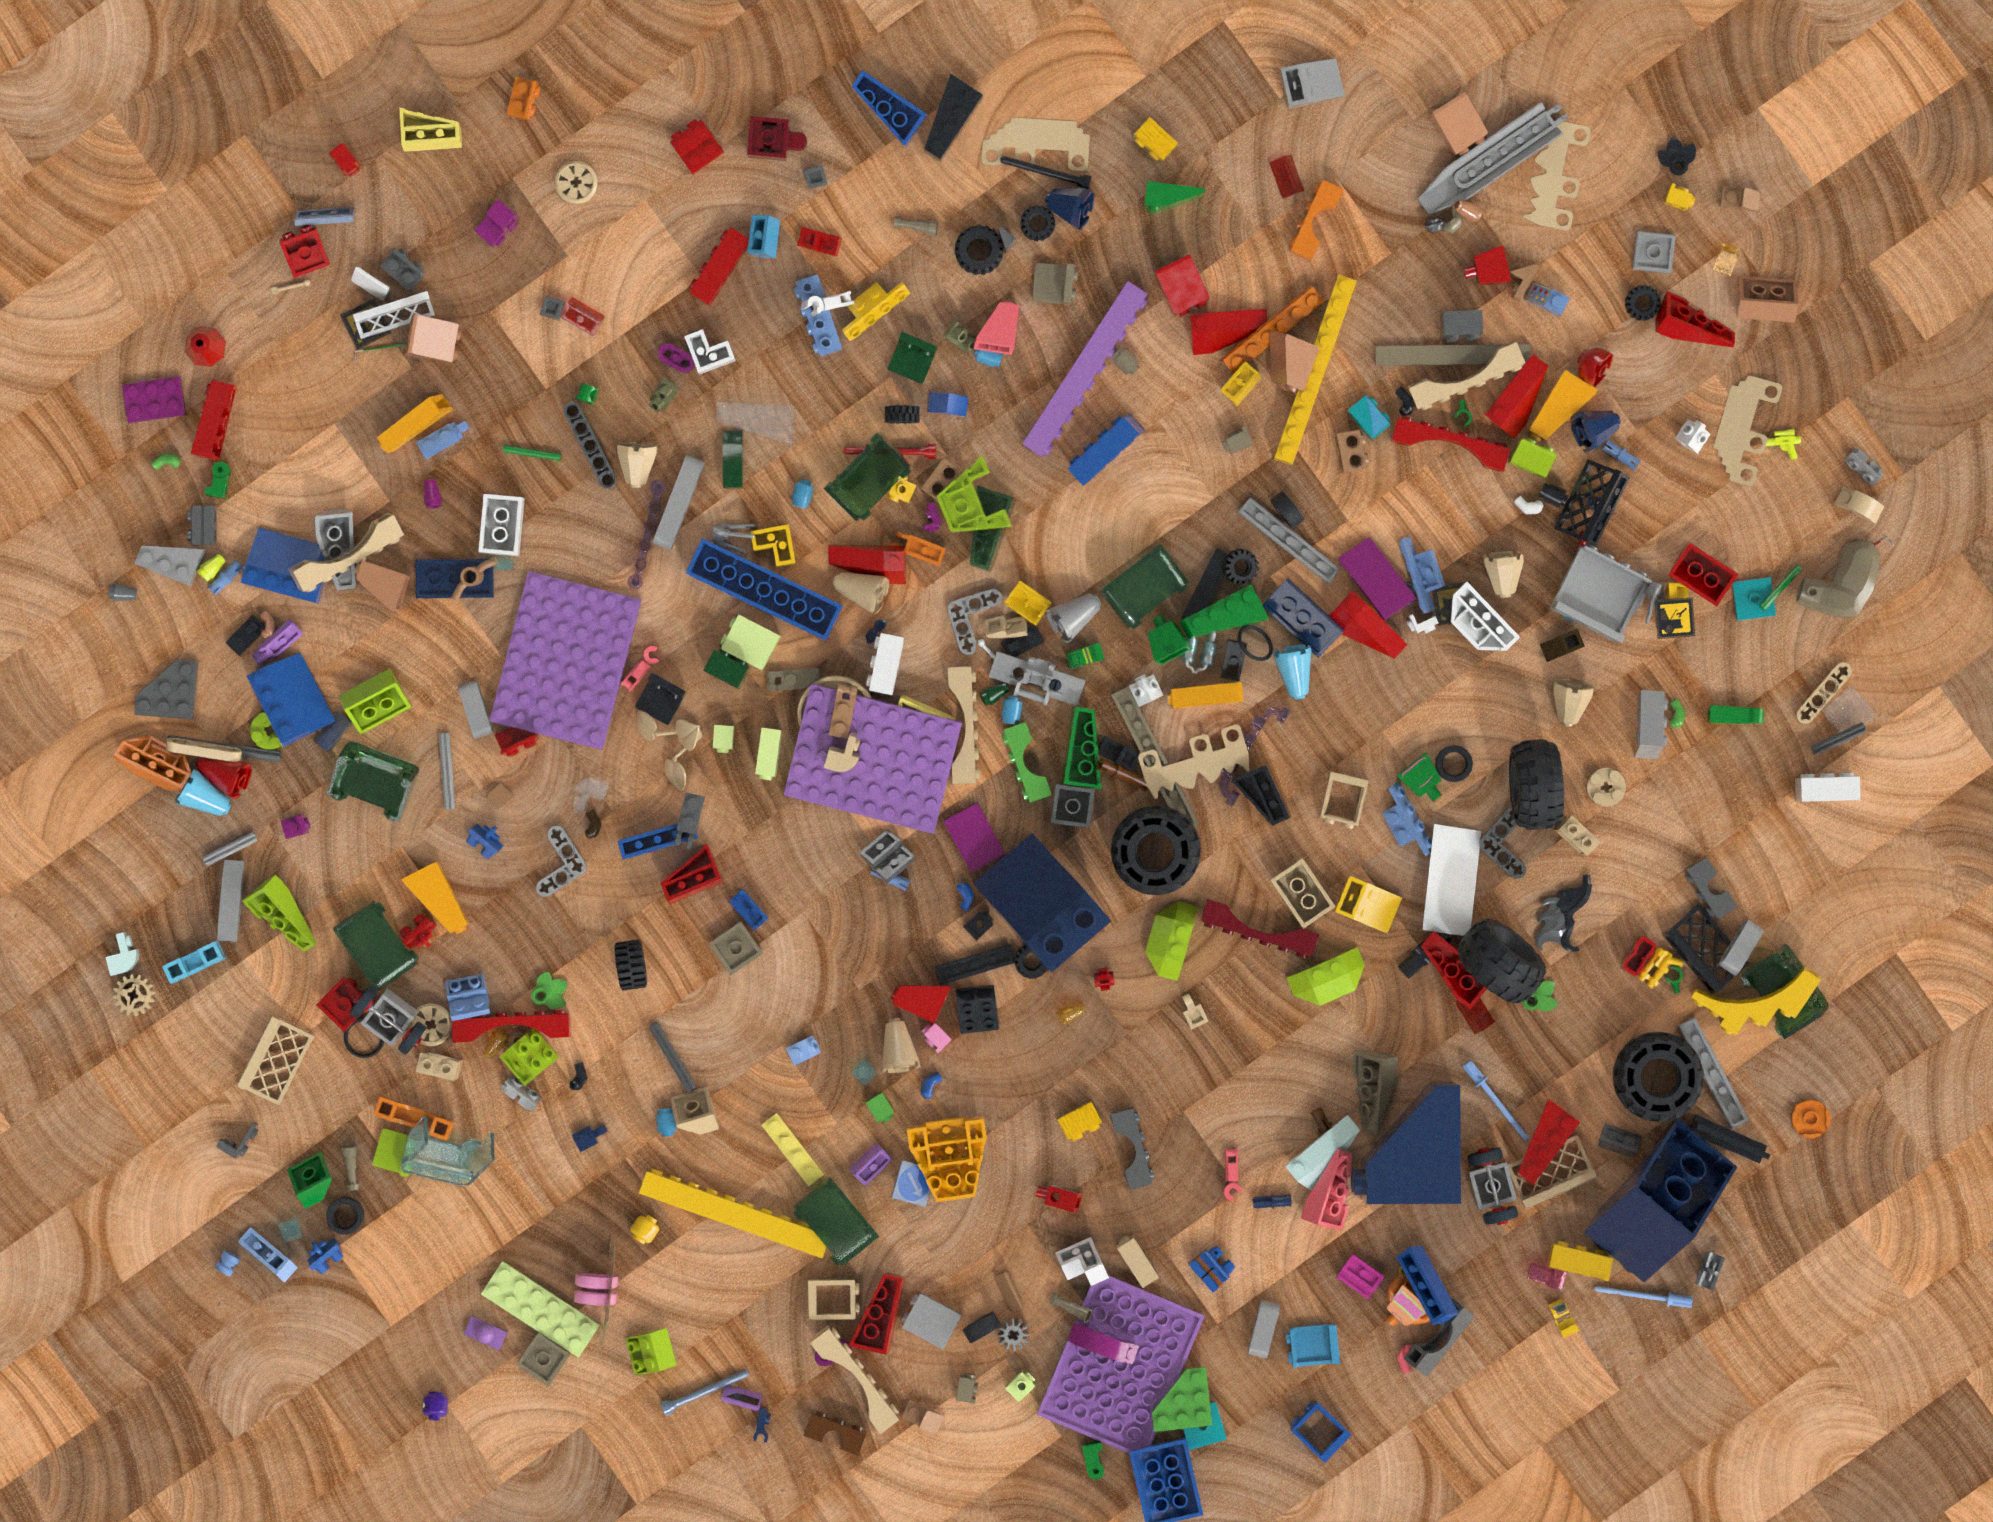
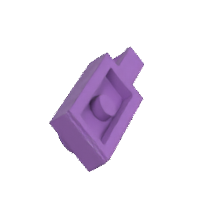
(278, 642)

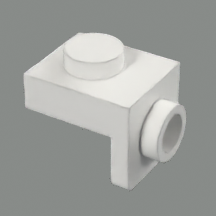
(1427, 625)

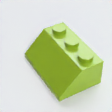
(374, 701)

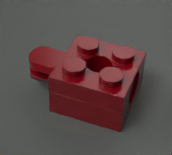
(772, 139)

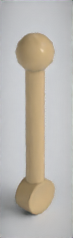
(274, 290)

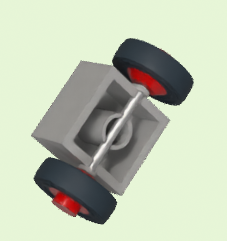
(388, 1018)
(1492, 1185)

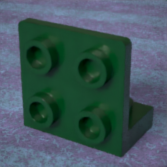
(912, 358)

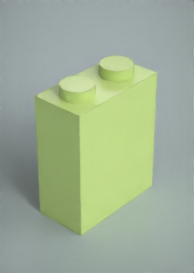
(749, 642)
(768, 753)

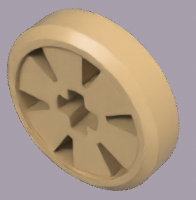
(585, 190)
(442, 1021)

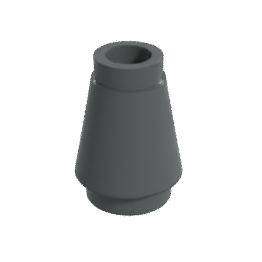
(121, 592)

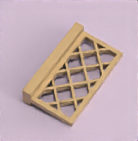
(258, 1057)
(1562, 1185)

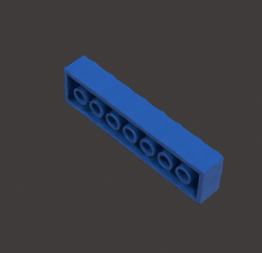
(764, 589)

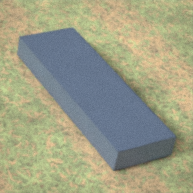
(324, 216)

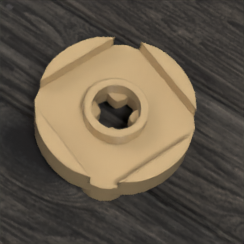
(1597, 780)

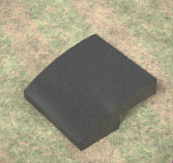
(887, 856)

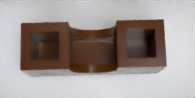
(820, 1424)

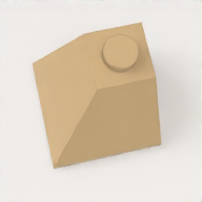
(695, 1111)

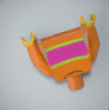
(1404, 1303)

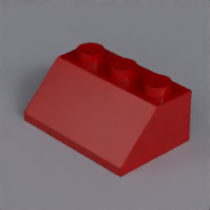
(1703, 573)

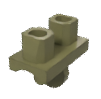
(960, 336)
(663, 395)

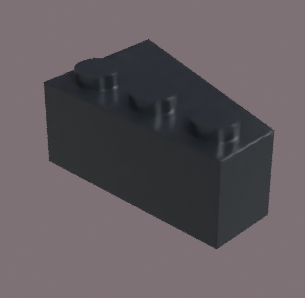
(1264, 794)

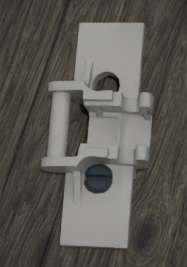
(1039, 672)

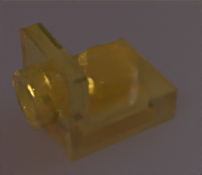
(1726, 259)

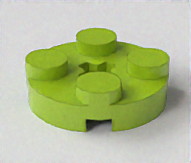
(259, 734)

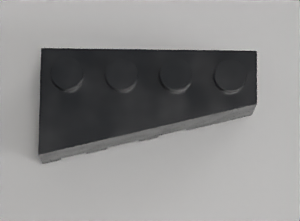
(952, 115)

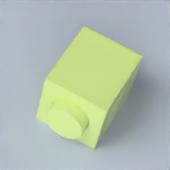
(723, 738)

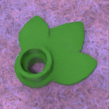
(552, 989)
(1542, 998)

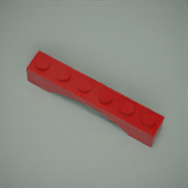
(1489, 455)
(552, 1025)

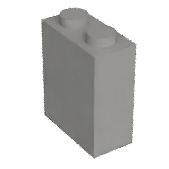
(930, 1320)

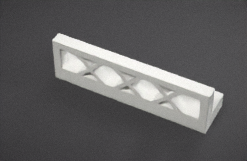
(390, 308)

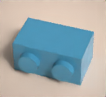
(763, 236)

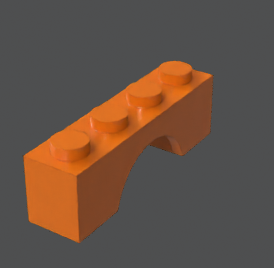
(1325, 198)
(410, 1116)

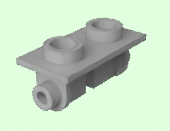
(1870, 472)
(529, 1097)

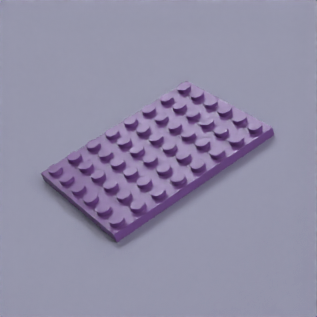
(565, 660)
(900, 763)
(1115, 1397)

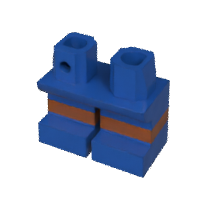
(1217, 1274)

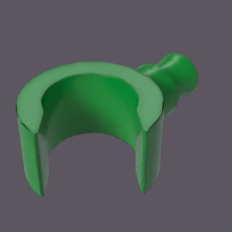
(1462, 409)
(1675, 984)

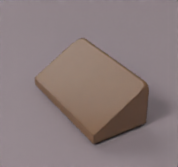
(1008, 1291)

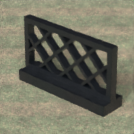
(1603, 507)
(1691, 956)
(1729, 1139)

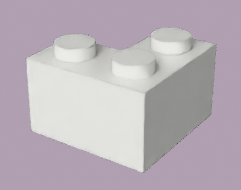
(707, 357)
(1082, 1259)

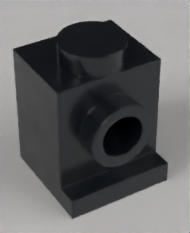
(976, 932)

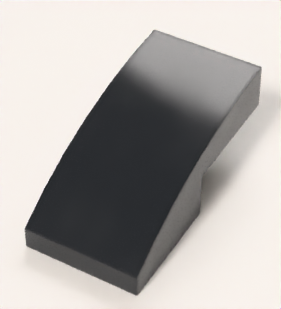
(1118, 753)

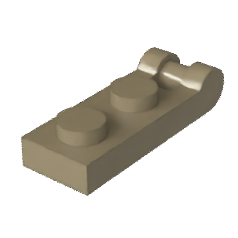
(792, 679)

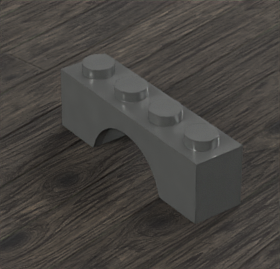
(1126, 1124)
(1428, 1354)

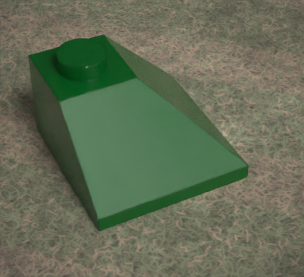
(310, 1179)

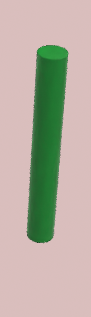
(532, 452)
(1780, 587)

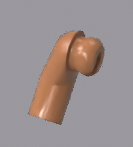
(270, 625)

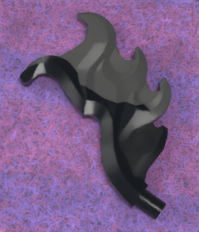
(1559, 916)

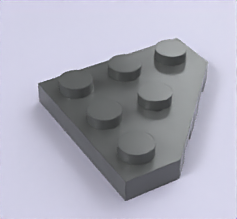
(170, 693)

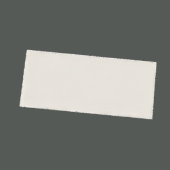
(1451, 880)

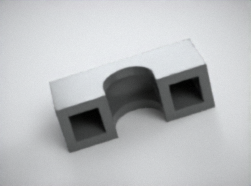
(1699, 875)

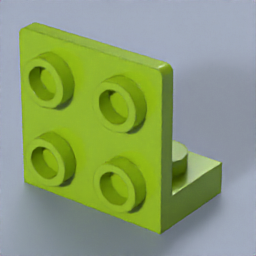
(529, 1056)
(390, 1151)

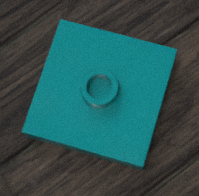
(1749, 596)
(1206, 1435)

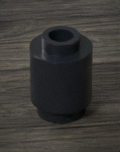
(1553, 495)

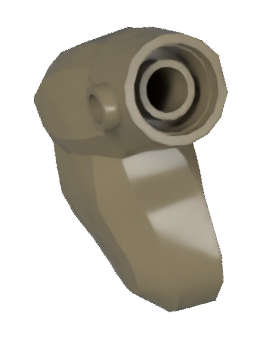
(1850, 583)

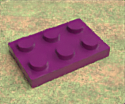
(154, 399)

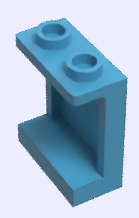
(1313, 1345)

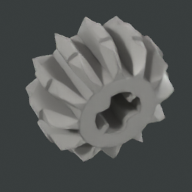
(1015, 1327)

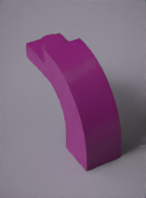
(1102, 1343)

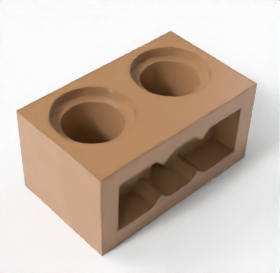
(1346, 451)
(938, 478)

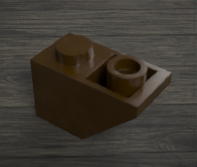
(1562, 645)

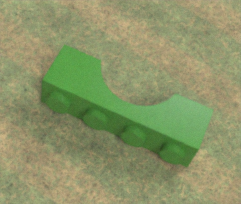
(1034, 786)

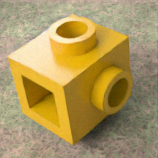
(901, 491)

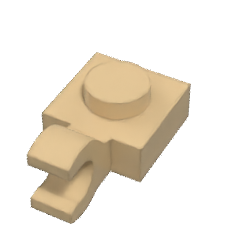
(1194, 1014)

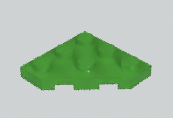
(1185, 1403)

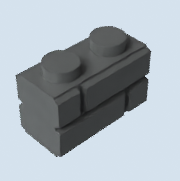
(203, 525)

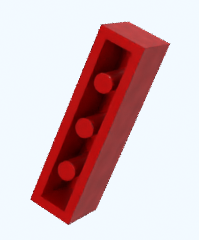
(719, 267)

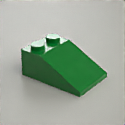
(1167, 196)

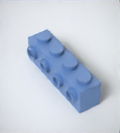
(821, 324)

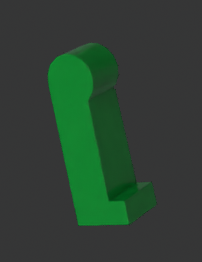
(1735, 715)

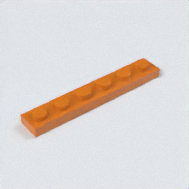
(1280, 322)

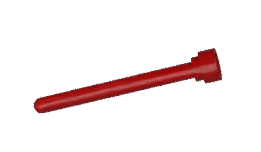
(928, 451)

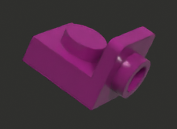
(932, 514)
(295, 826)

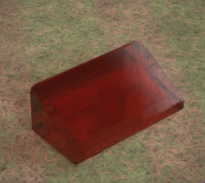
(1286, 176)
(582, 316)
(1478, 1017)

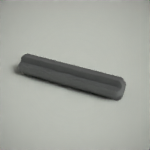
(1838, 738)

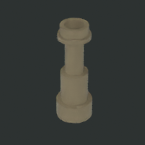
(918, 225)
(350, 1164)
(1083, 1313)

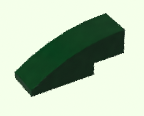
(732, 460)

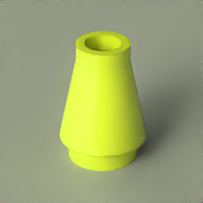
(211, 567)

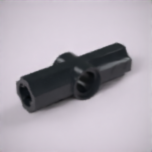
(1418, 958)

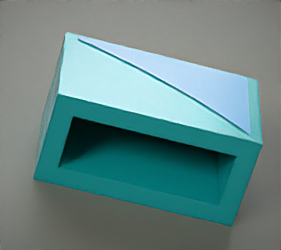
(1369, 417)

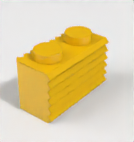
(1155, 140)
(1079, 1121)

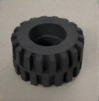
(983, 233)
(630, 965)

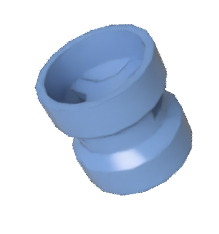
(228, 1261)

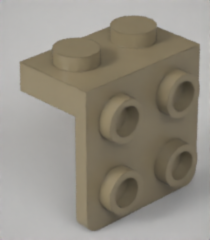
(1054, 283)

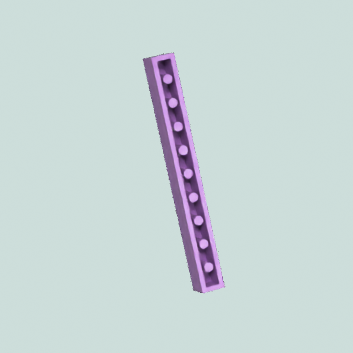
(1084, 370)

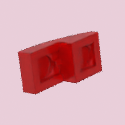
(819, 241)

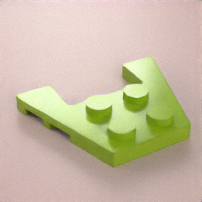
(962, 505)

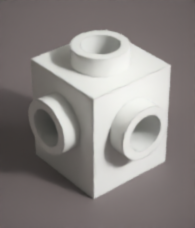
(1693, 435)
(1145, 689)

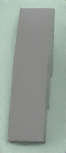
(230, 900)

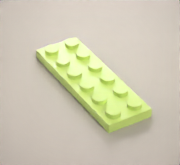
(540, 1309)

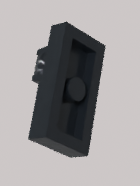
(245, 635)
(1019, 645)
(1233, 661)

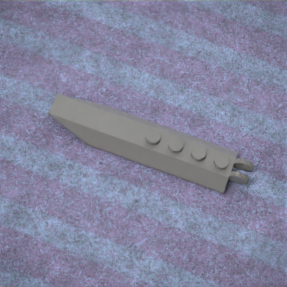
(1493, 158)

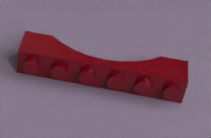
(1298, 940)

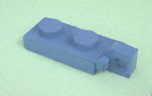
(442, 439)

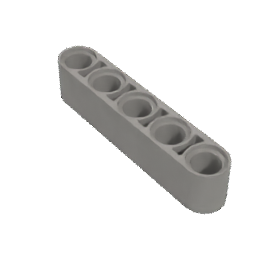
(678, 502)

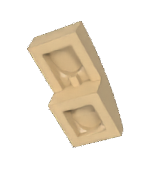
(1002, 628)

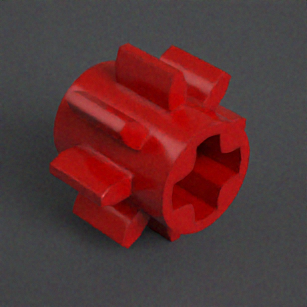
(1104, 979)

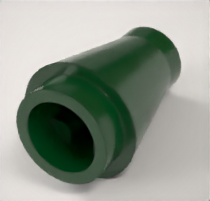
(993, 693)

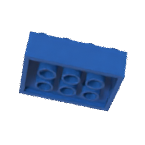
(273, 556)
(291, 699)
(1166, 1481)

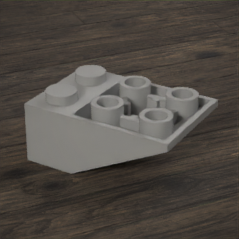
(1311, 83)

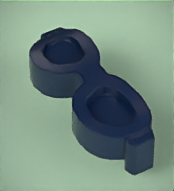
(879, 625)

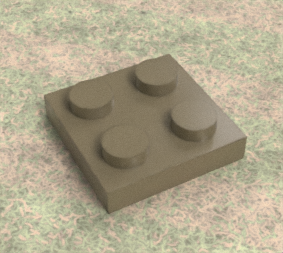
(735, 948)
(543, 1359)

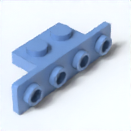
(1423, 571)
(1405, 822)

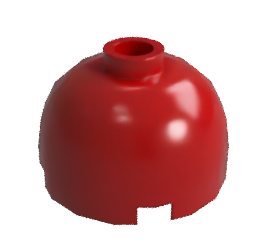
(1593, 365)

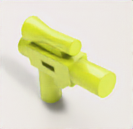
(1786, 441)

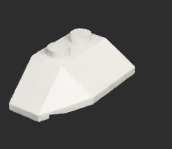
(1480, 621)

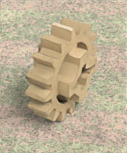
(130, 1007)

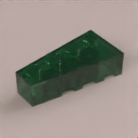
(988, 541)

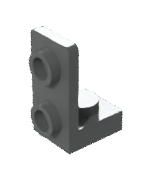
(228, 1145)

